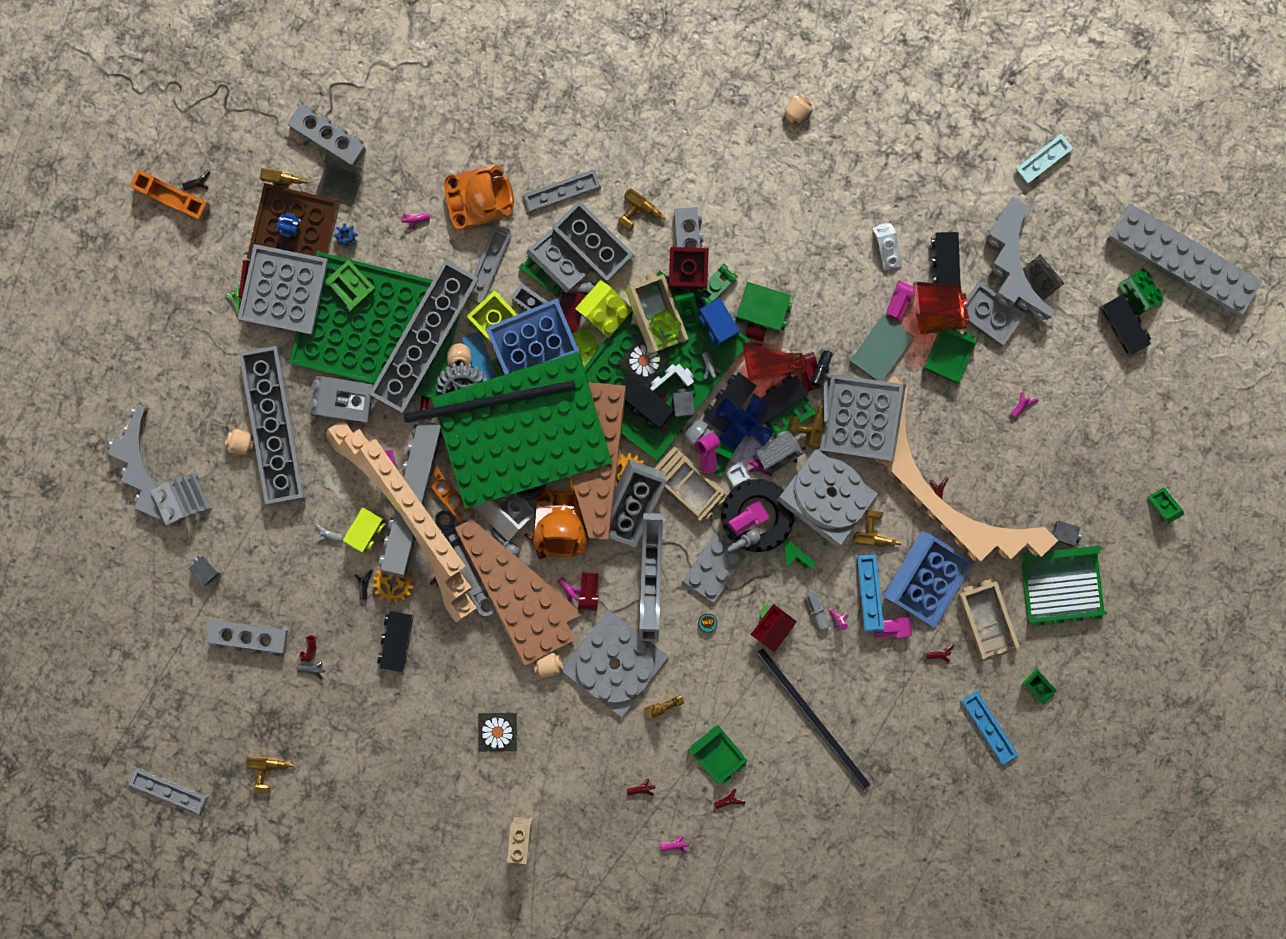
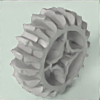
(461, 376)

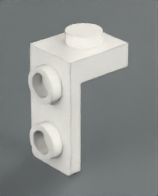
(888, 246)
(684, 375)

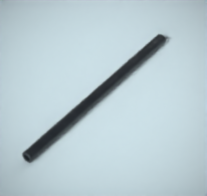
(490, 401)
(812, 718)

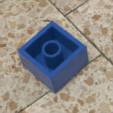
(719, 322)

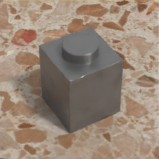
(683, 403)
(1066, 533)
(203, 569)

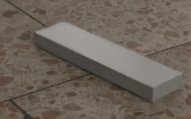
(562, 191)
(489, 263)
(167, 791)

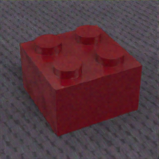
(688, 267)

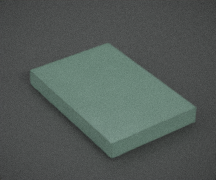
(882, 348)

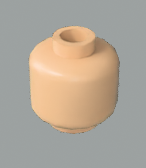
(798, 109)
(458, 353)
(239, 442)
(548, 665)

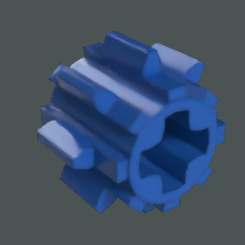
(288, 225)
(346, 241)

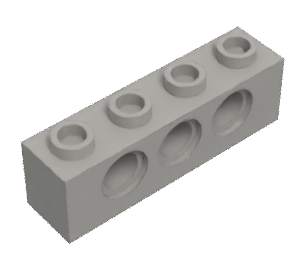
(299, 123)
(685, 216)
(217, 628)

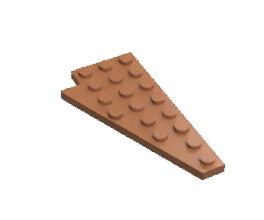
(597, 487)
(526, 605)

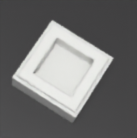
(737, 474)

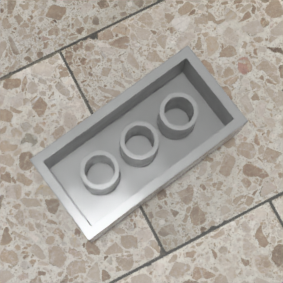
(593, 241)
(634, 495)

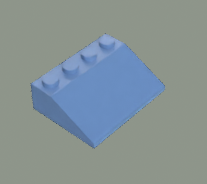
(532, 337)
(928, 579)

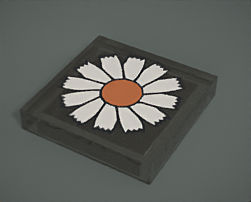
(641, 364)
(497, 732)

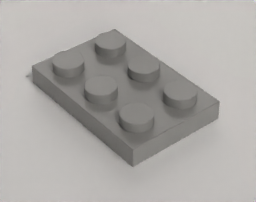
(559, 261)
(992, 316)
(714, 568)

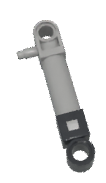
(477, 590)

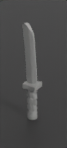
(827, 377)

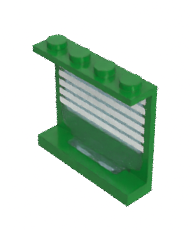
(1063, 585)

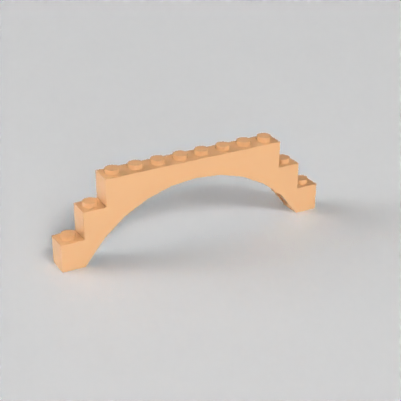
(974, 535)
(439, 553)

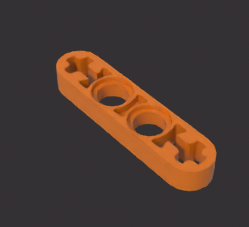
(445, 496)

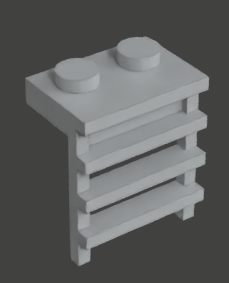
(180, 498)

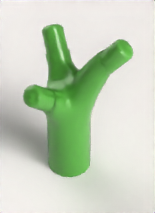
(235, 299)

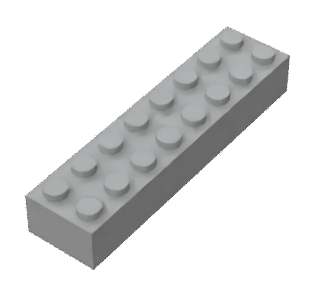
(1184, 260)
(424, 336)
(272, 425)
(417, 474)

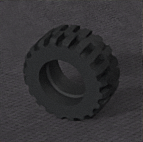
(758, 489)

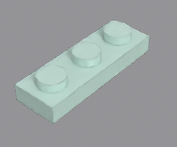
(1044, 158)

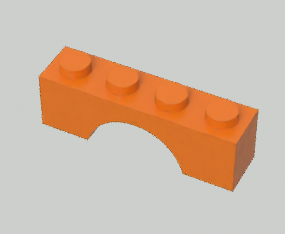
(169, 195)

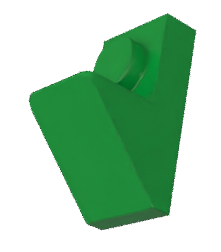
(687, 309)
(723, 455)
(1165, 506)
(792, 551)
(1039, 686)

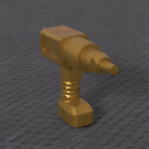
(280, 178)
(638, 203)
(813, 430)
(871, 538)
(658, 709)
(263, 765)

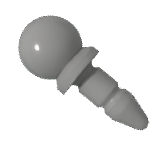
(752, 537)
(513, 548)

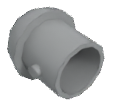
(696, 431)

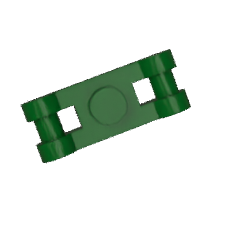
(540, 276)
(716, 285)
(791, 411)

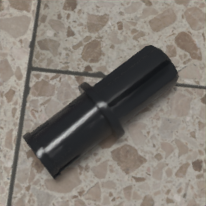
(821, 369)

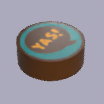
(707, 623)

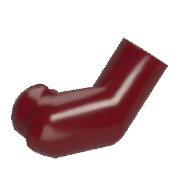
(311, 648)

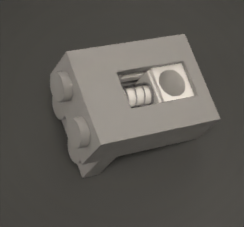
(325, 397)

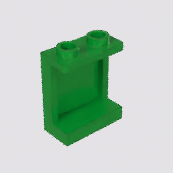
(764, 307)
(950, 355)
(718, 755)

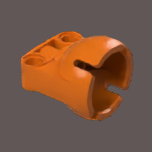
(478, 197)
(559, 525)

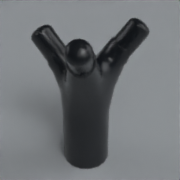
(196, 182)
(363, 582)

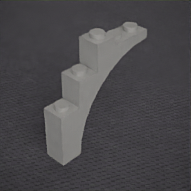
(1007, 263)
(136, 472)
(650, 577)

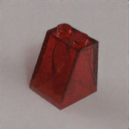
(940, 307)
(771, 361)

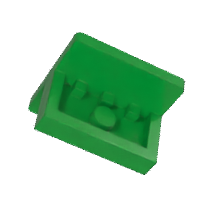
(1141, 291)

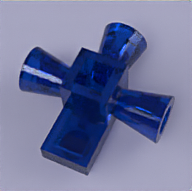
(743, 422)

